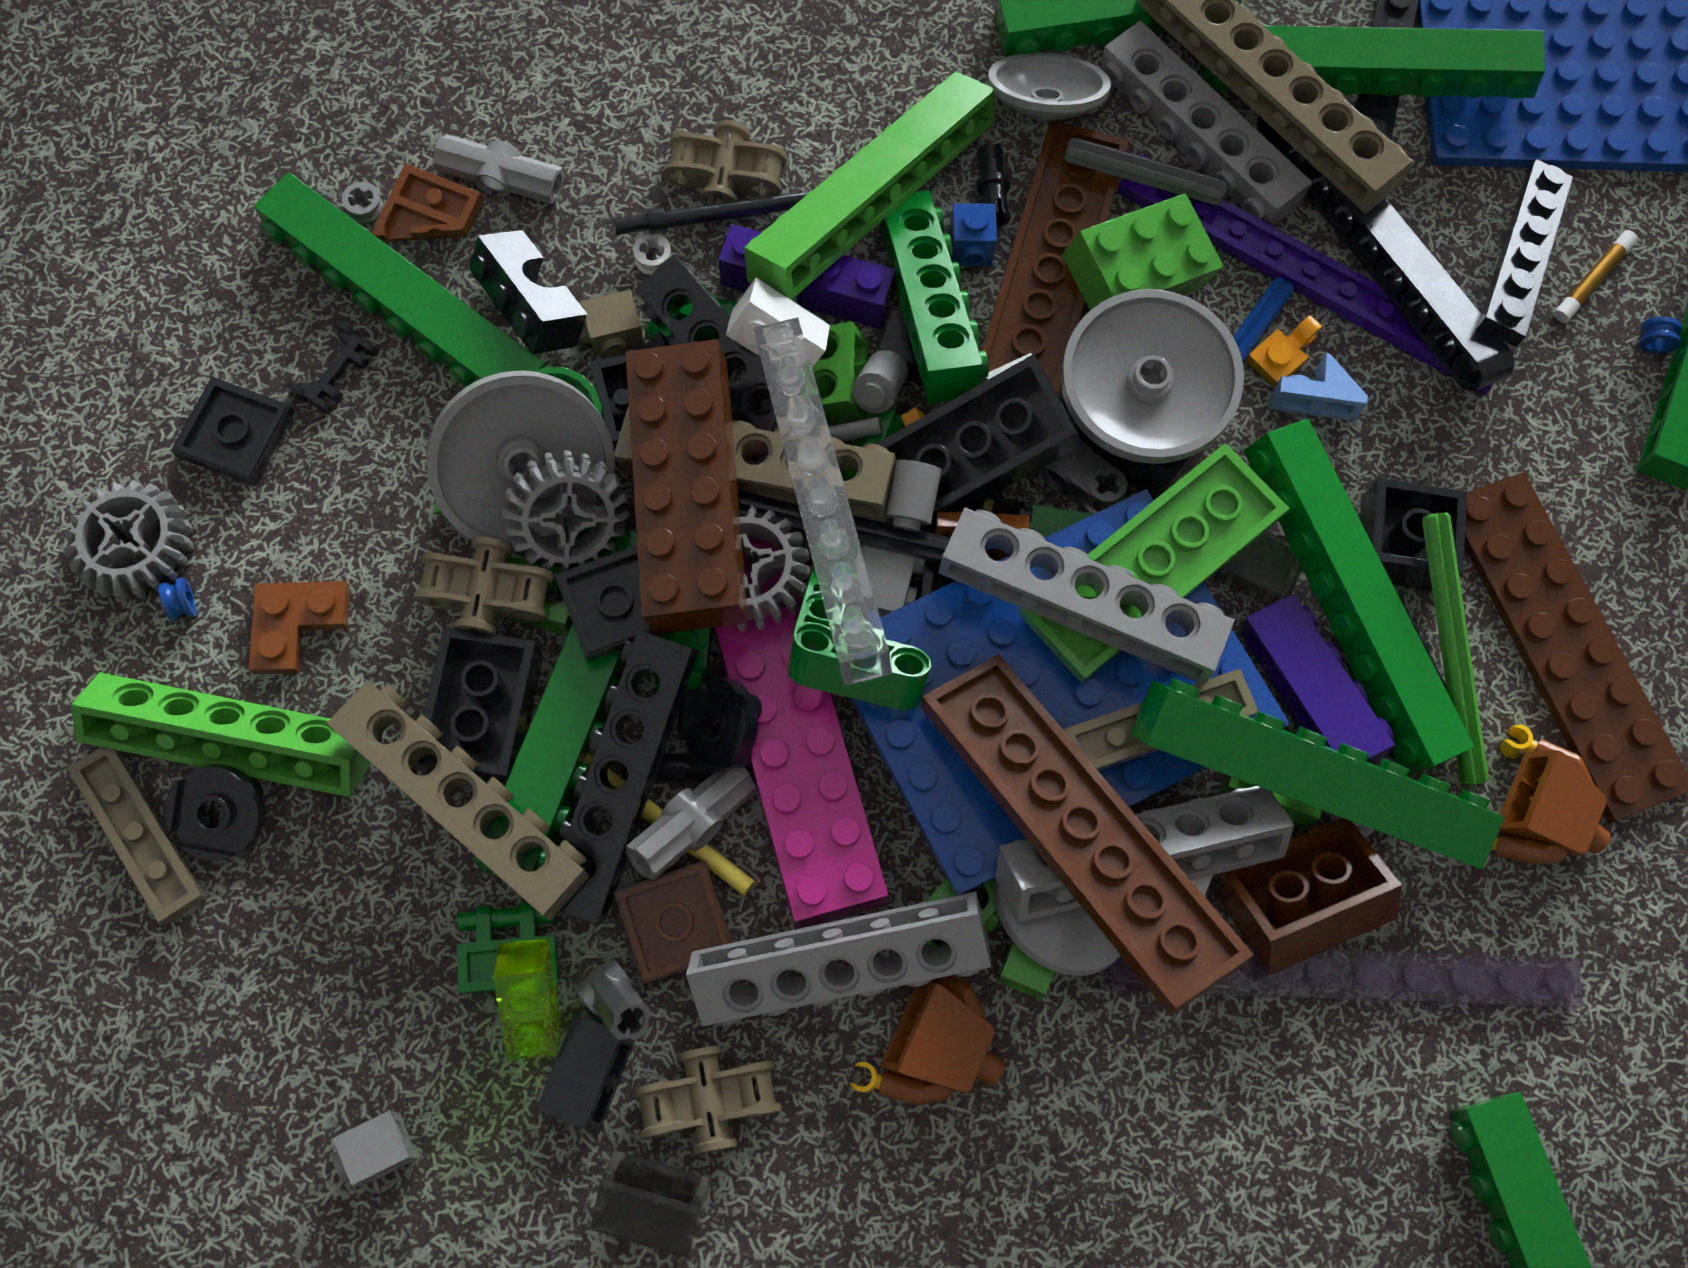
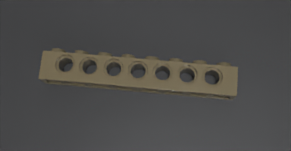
(1246, 60)

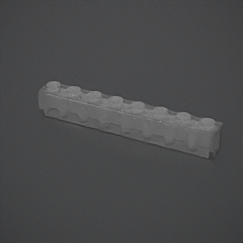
(823, 503)

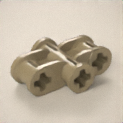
(724, 164)
(484, 586)
(688, 1103)

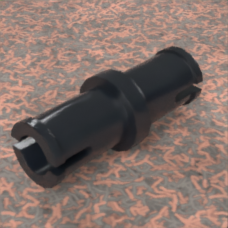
(993, 182)

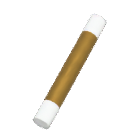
(1595, 276)

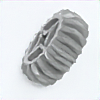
(146, 512)
(602, 516)
(767, 563)

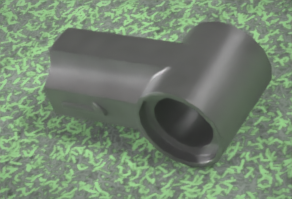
(615, 1001)

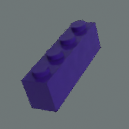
(845, 290)
(1313, 680)

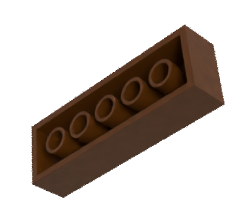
(685, 488)

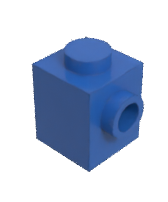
(973, 234)

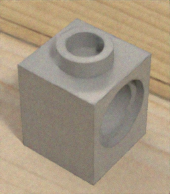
(373, 1149)

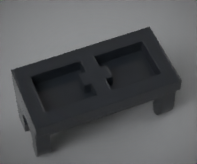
(585, 1075)

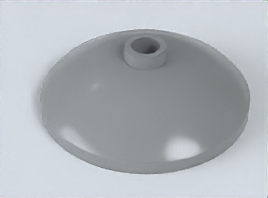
(1049, 85)
(1060, 941)

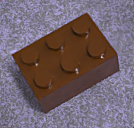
(1312, 898)

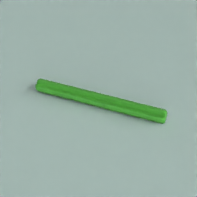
(1455, 641)

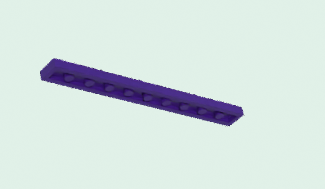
(1306, 268)

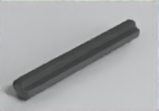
(1145, 171)

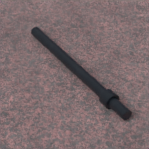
(657, 220)

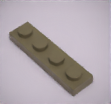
(1108, 738)
(137, 834)

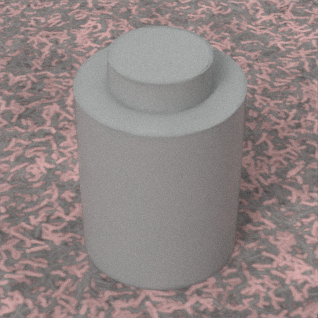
(880, 381)
(912, 494)

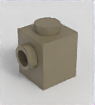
(611, 324)

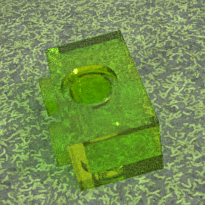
(527, 999)

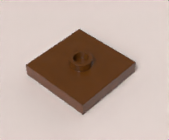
(671, 920)

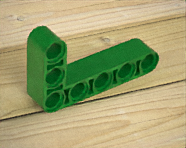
(816, 665)

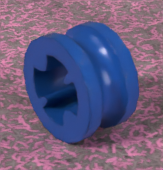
(1660, 335)
(177, 599)

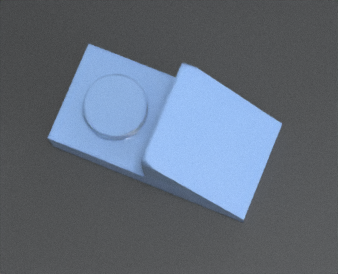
(1329, 395)

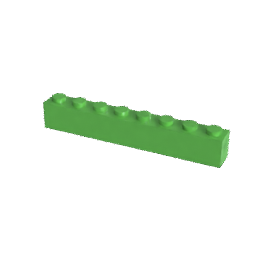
(870, 185)

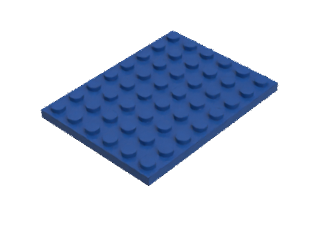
(1606, 95)
(967, 627)

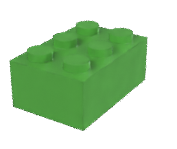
(1143, 250)

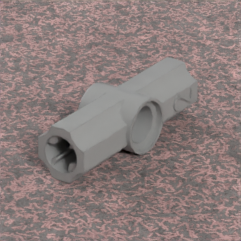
(498, 168)
(689, 821)

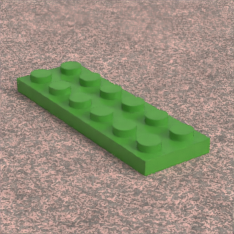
(1175, 544)

